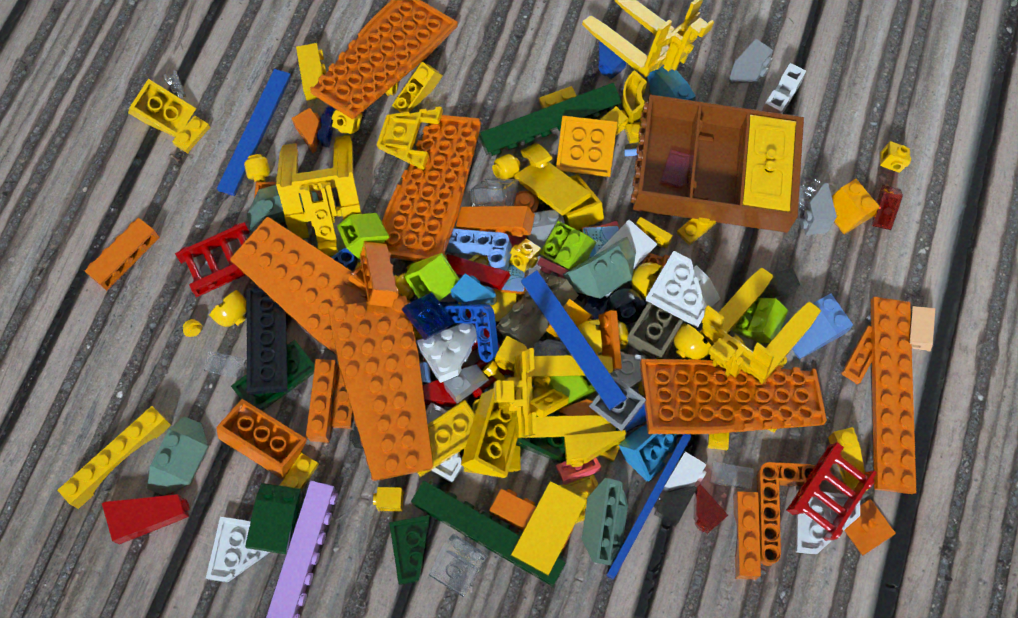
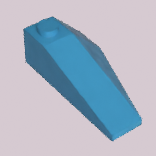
(669, 84)
(647, 451)

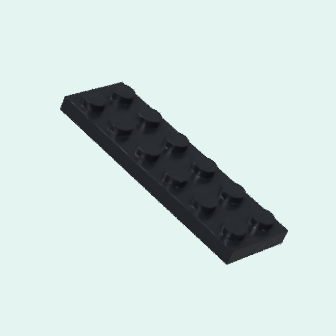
(266, 344)

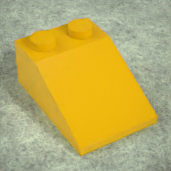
(161, 109)
(587, 212)

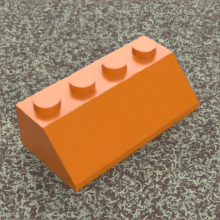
(261, 438)

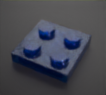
(428, 316)

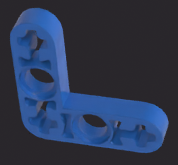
(478, 318)

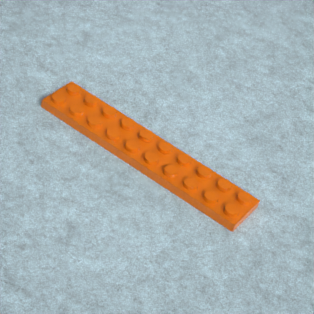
(892, 396)

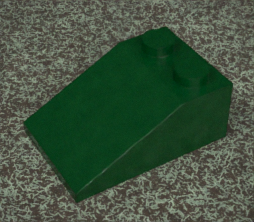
(545, 446)
(274, 518)

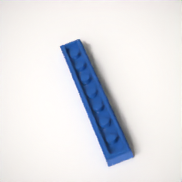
(254, 131)
(573, 340)
(648, 506)

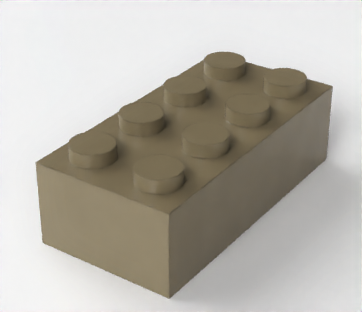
(526, 320)
(654, 331)

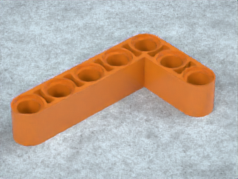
(773, 504)

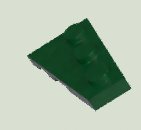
(409, 547)

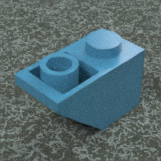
(470, 291)

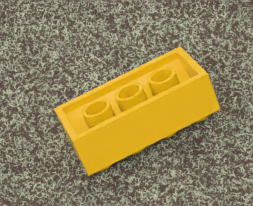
(490, 439)

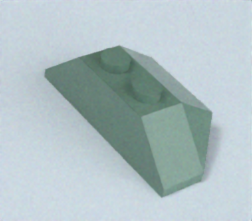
(268, 204)
(604, 270)
(178, 457)
(605, 521)

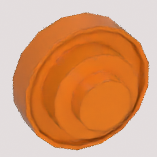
(527, 198)

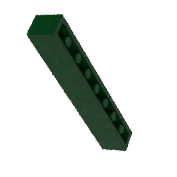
(548, 119)
(478, 527)

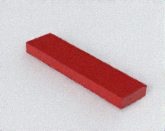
(485, 274)

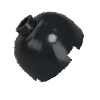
(627, 304)

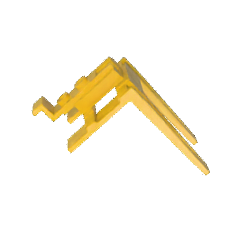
(669, 45)
(322, 212)
(734, 355)
(516, 393)

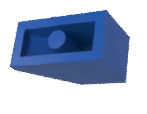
(609, 62)

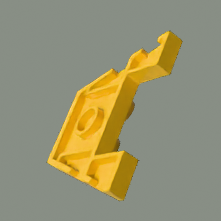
(400, 135)

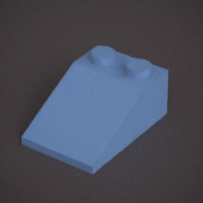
(827, 327)

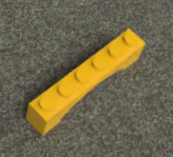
(88, 478)

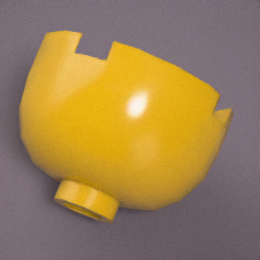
(645, 277)
(231, 310)
(592, 335)
(690, 343)

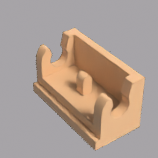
(922, 328)

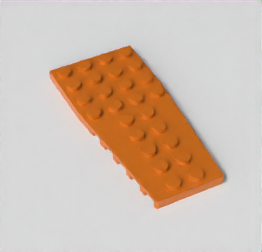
(383, 54)
(429, 200)
(297, 278)
(383, 386)
(701, 399)

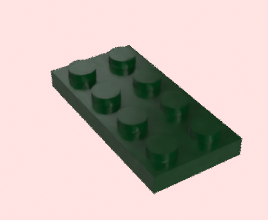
(299, 369)

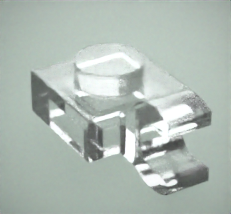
(175, 84)
(807, 194)

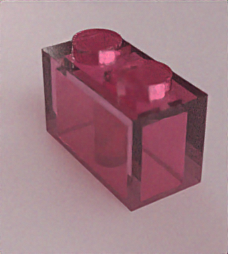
(676, 170)

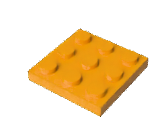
(586, 146)

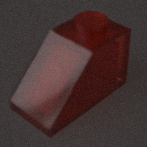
(889, 202)
(707, 511)

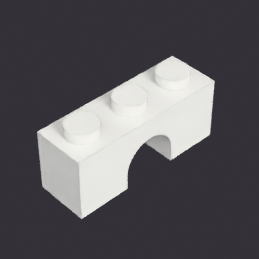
(785, 90)

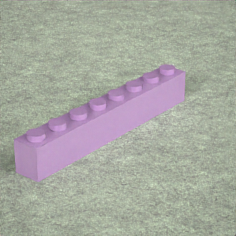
(303, 551)

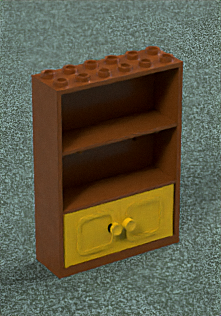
(739, 165)

